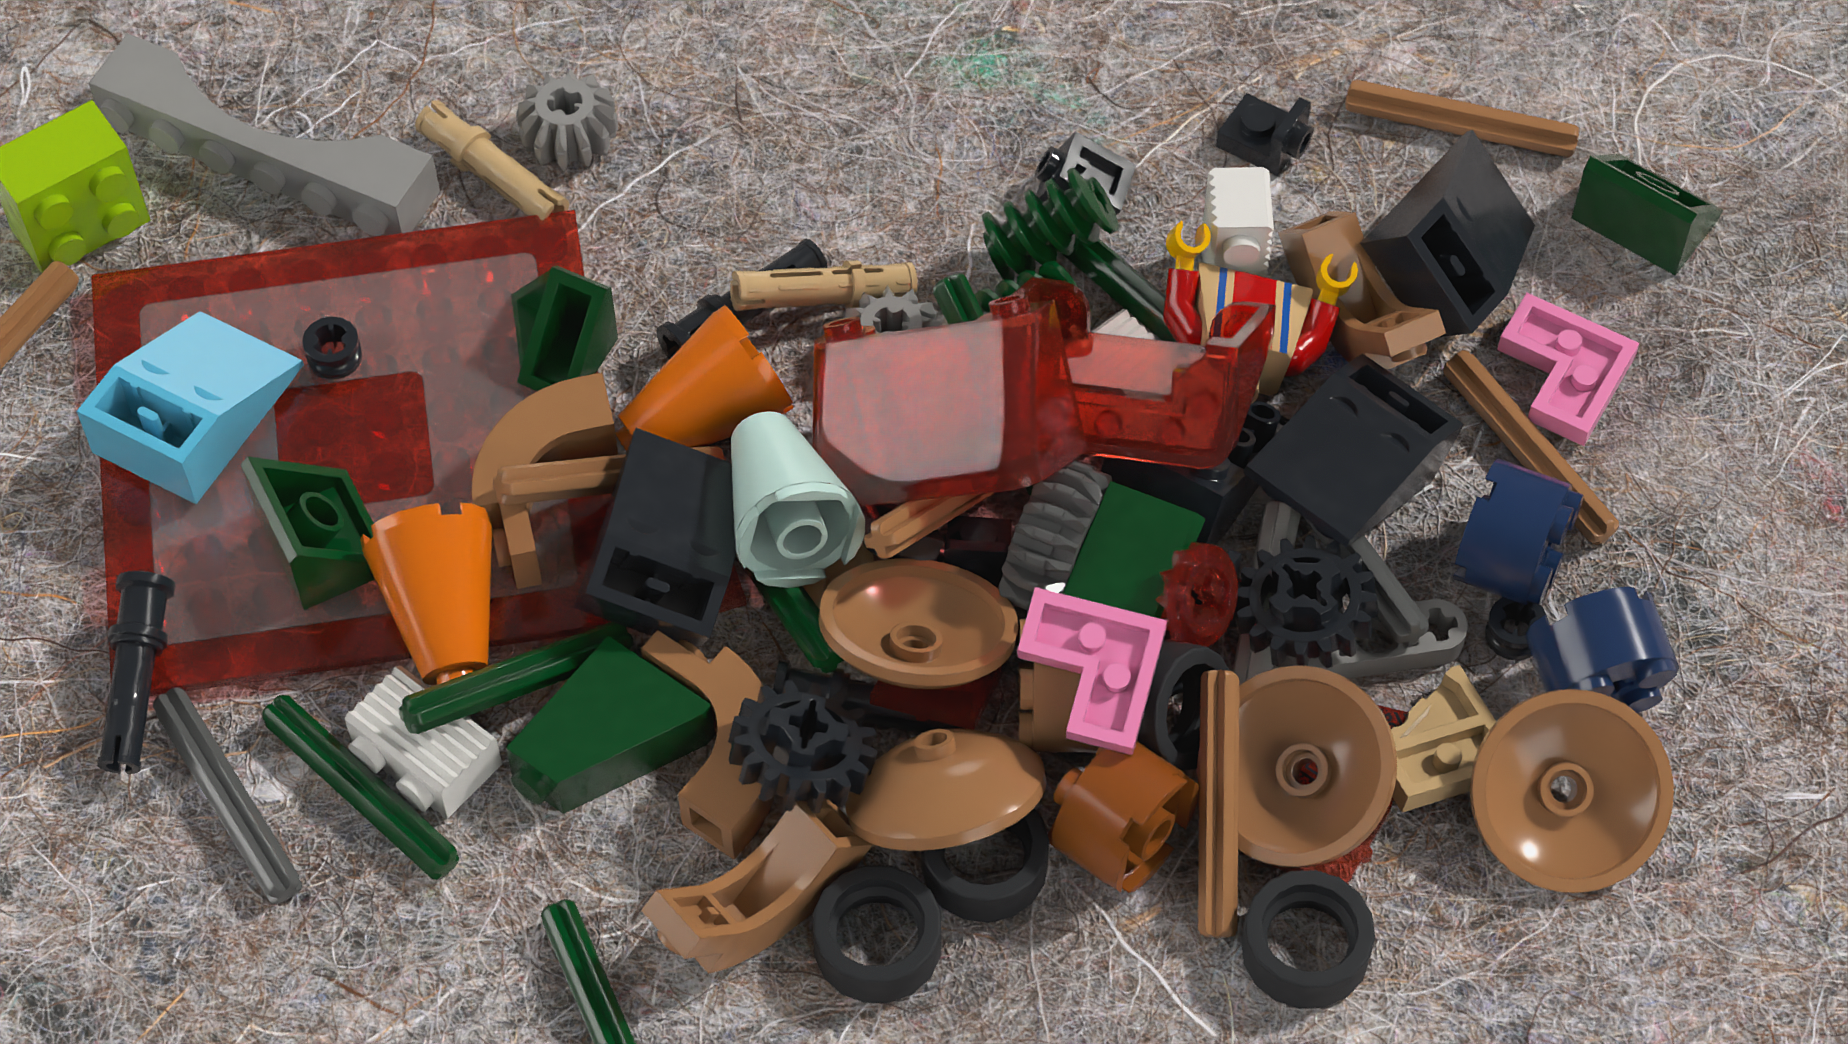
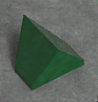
(562, 327)

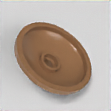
(918, 623)
(1299, 719)
(946, 790)
(1615, 801)

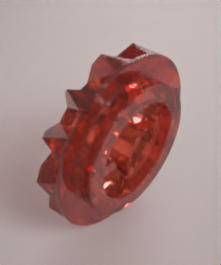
(1217, 587)

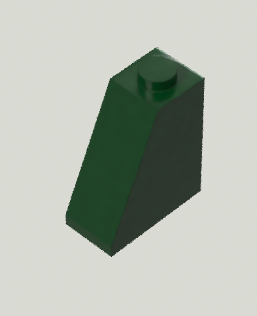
(606, 730)

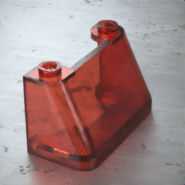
(1156, 395)
(946, 404)

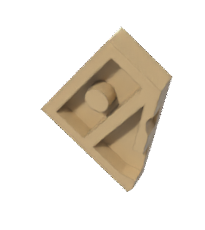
(1440, 742)

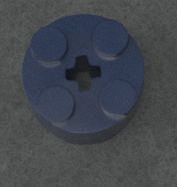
(1514, 533)
(1606, 647)

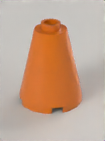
(706, 387)
(436, 585)

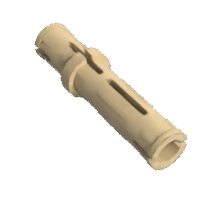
(476, 153)
(819, 285)

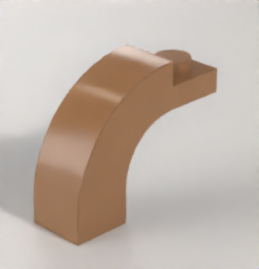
(1369, 314)
(548, 426)
(714, 799)
(761, 895)

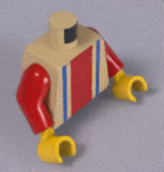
(1300, 321)

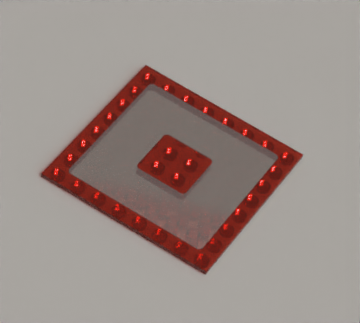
(403, 425)

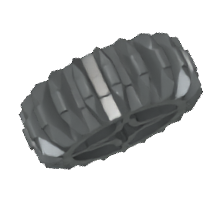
(1051, 533)

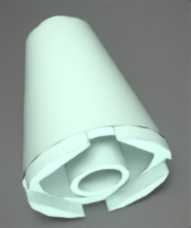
(784, 509)

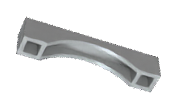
(362, 180)

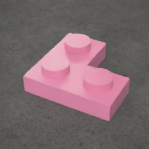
(1581, 361)
(1111, 651)

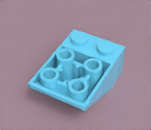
(185, 403)

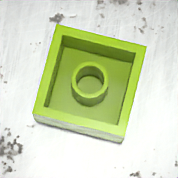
(70, 187)

